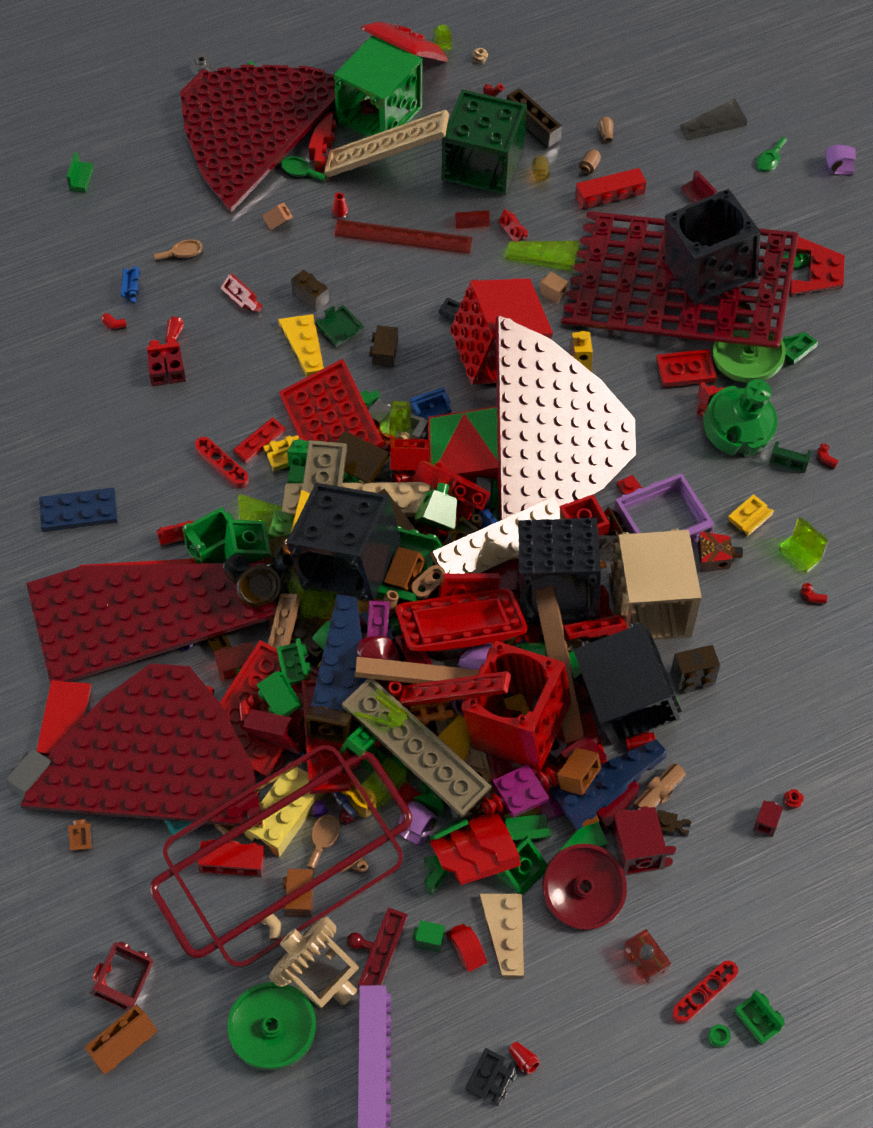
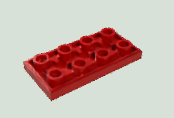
(64, 710)

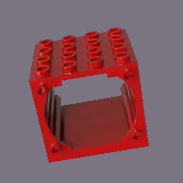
(476, 321)
(528, 736)

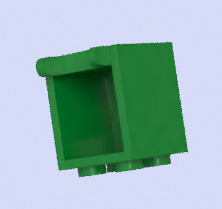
(205, 537)

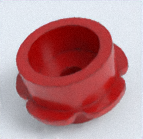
(793, 804)

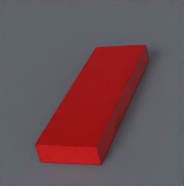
(254, 443)

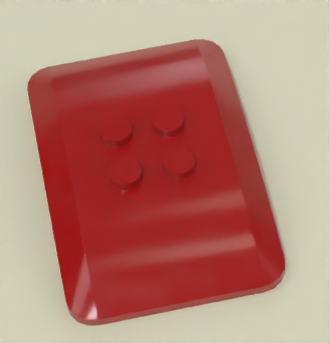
(405, 39)
(461, 620)

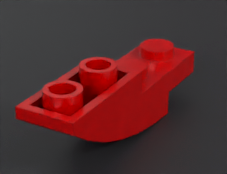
(321, 140)
(458, 486)

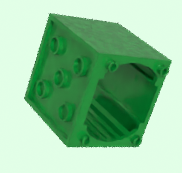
(388, 78)

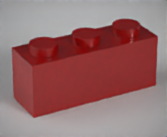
(233, 859)

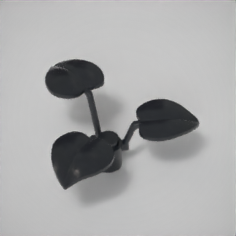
(237, 564)

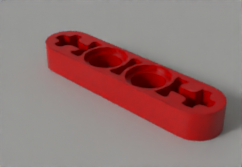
(221, 462)
(707, 994)

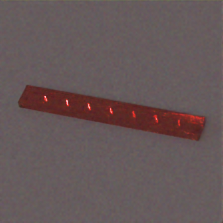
(403, 236)

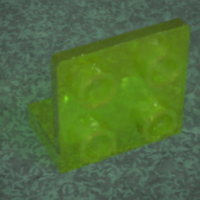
(805, 546)

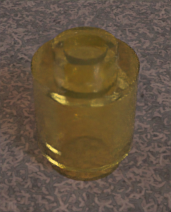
(540, 168)

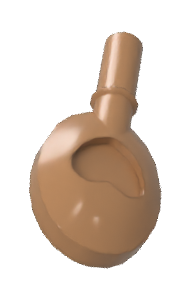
(182, 249)
(323, 836)

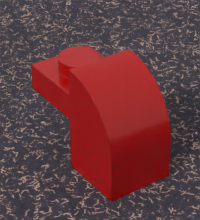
(467, 946)

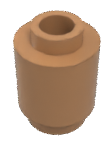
(590, 161)

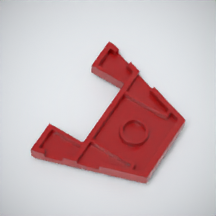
(825, 269)

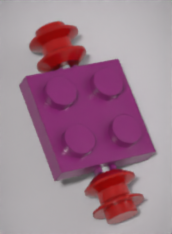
(520, 791)

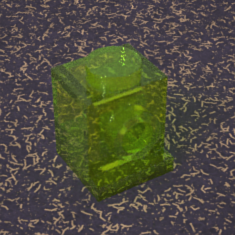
(442, 33)

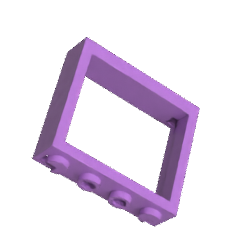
(659, 489)

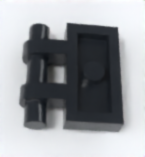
(485, 1074)

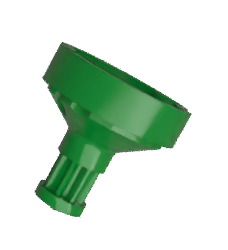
(742, 418)

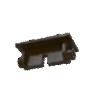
(615, 522)

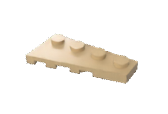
(505, 925)

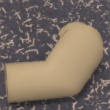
(275, 927)

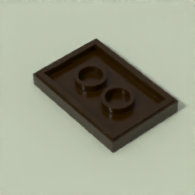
(362, 458)

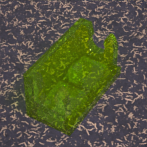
(399, 417)

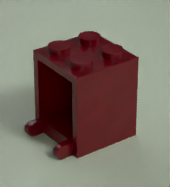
(640, 841)

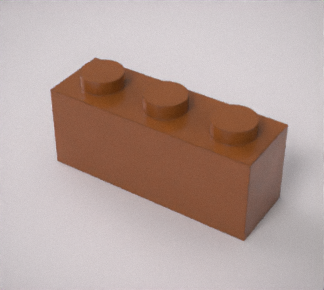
(120, 1039)

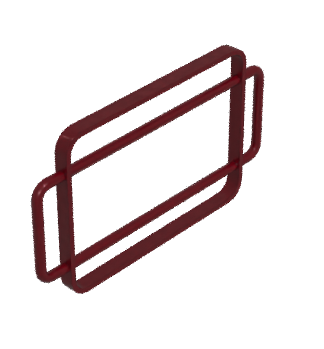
(175, 869)

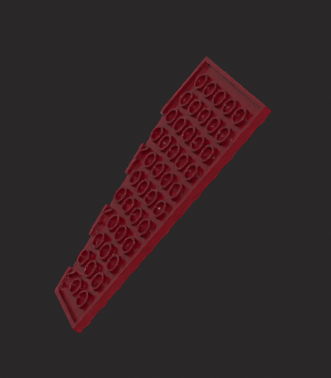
(126, 613)

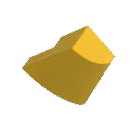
(457, 737)

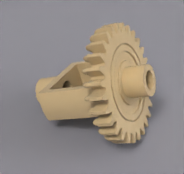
(301, 949)

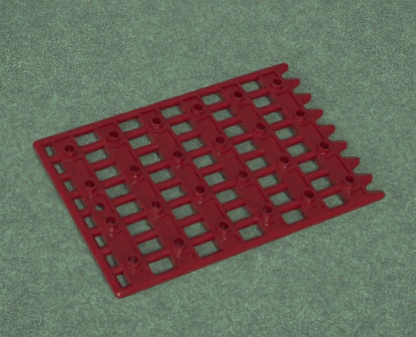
(660, 287)

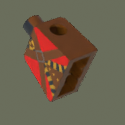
(716, 552)

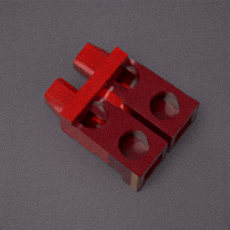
(165, 355)

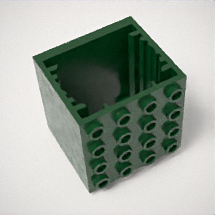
(483, 142)

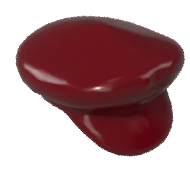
(378, 648)

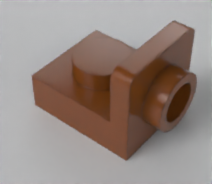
(80, 835)

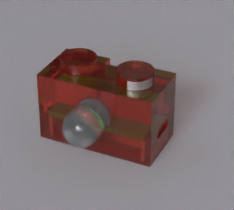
(647, 956)

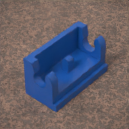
(431, 404)

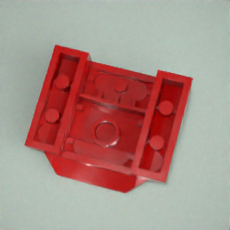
(600, 628)
(477, 849)

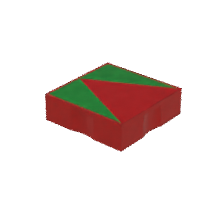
(465, 442)

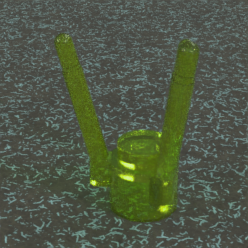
(396, 715)

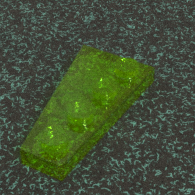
(546, 253)

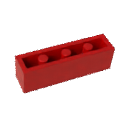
(610, 188)

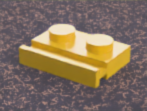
(750, 515)

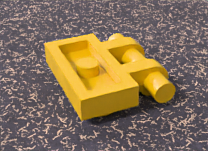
(278, 457)

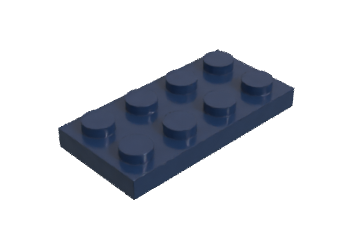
(78, 509)

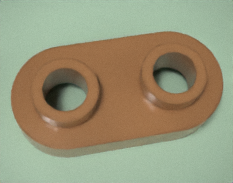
(428, 582)

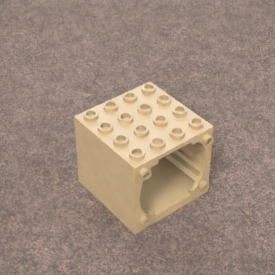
(656, 582)

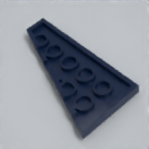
(338, 665)
(609, 782)

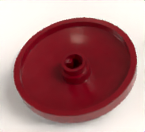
(584, 886)

